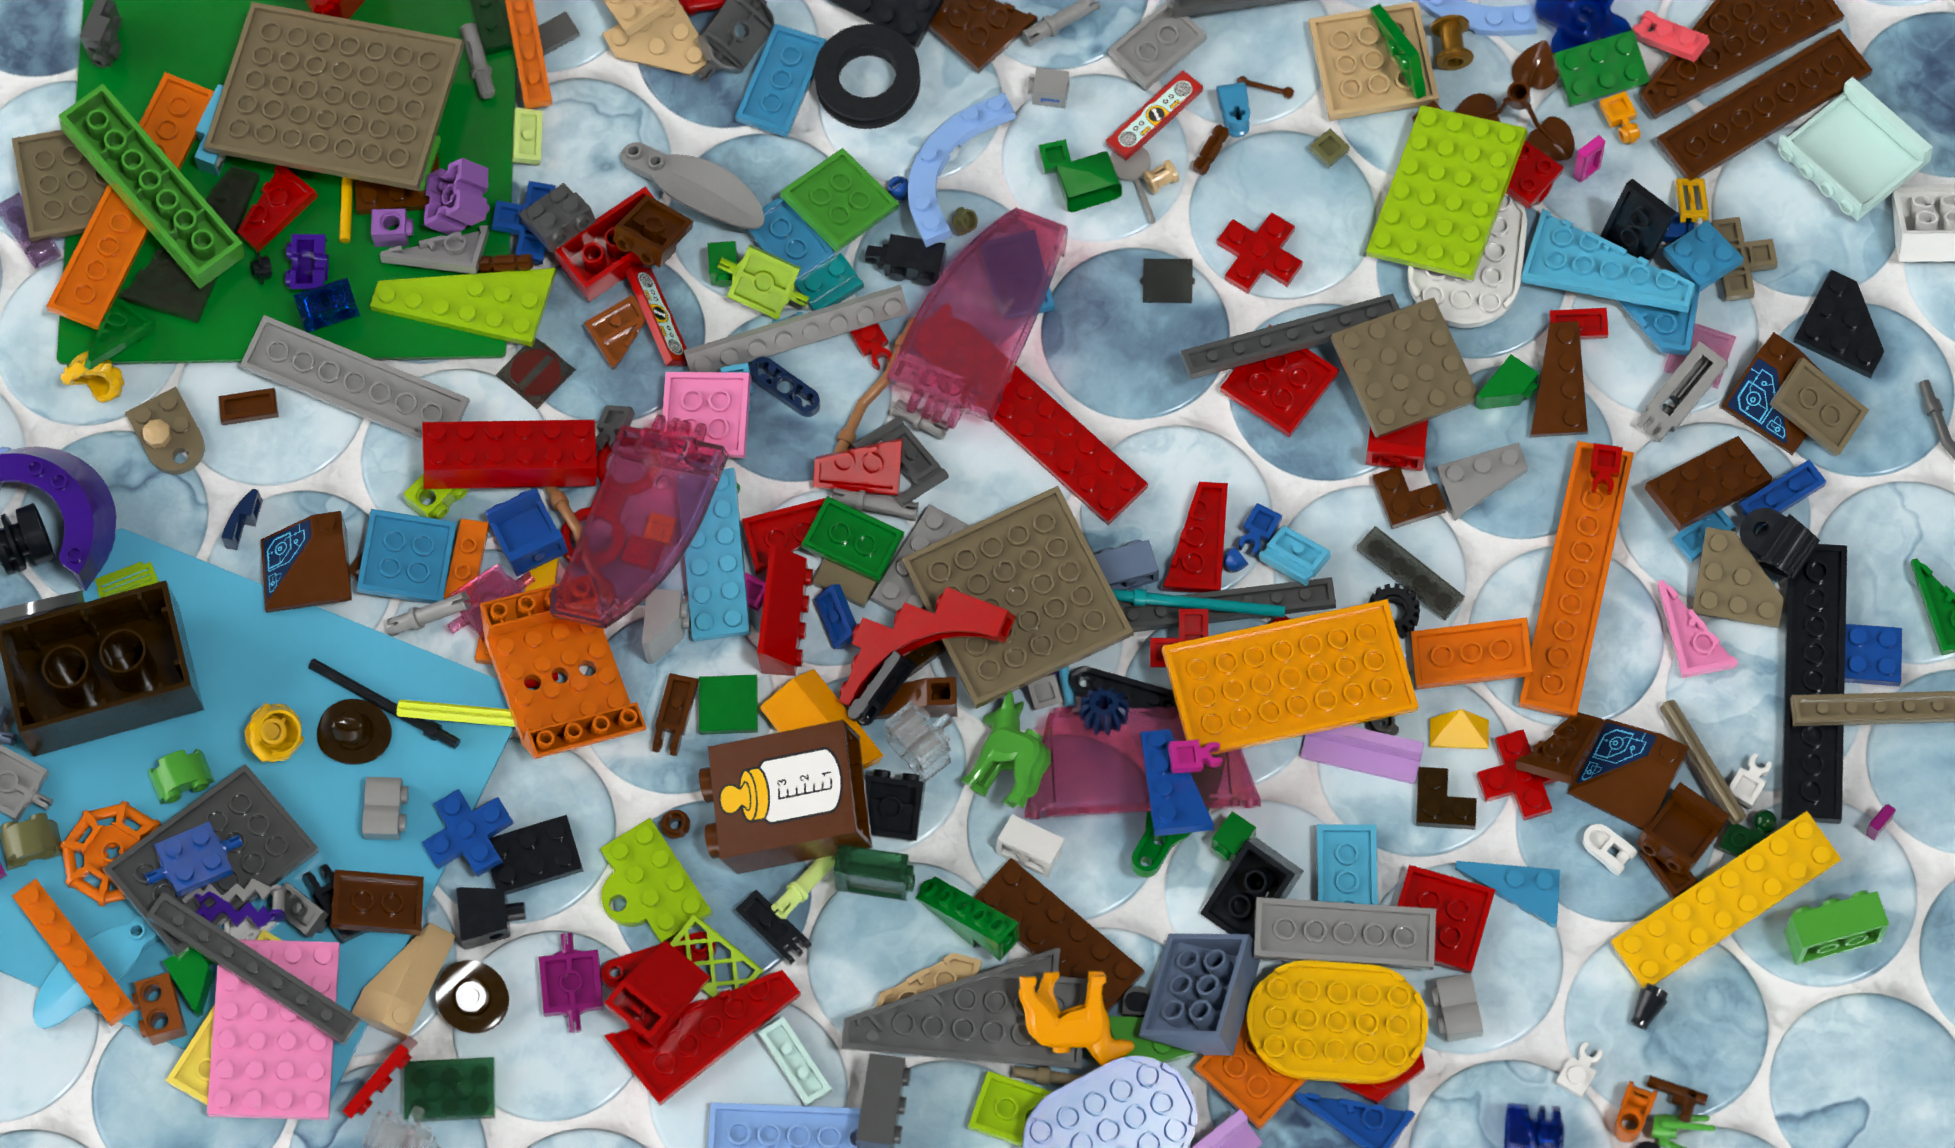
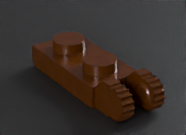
(675, 711)

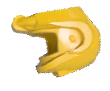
(274, 732)

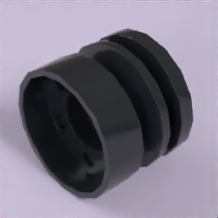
(24, 538)

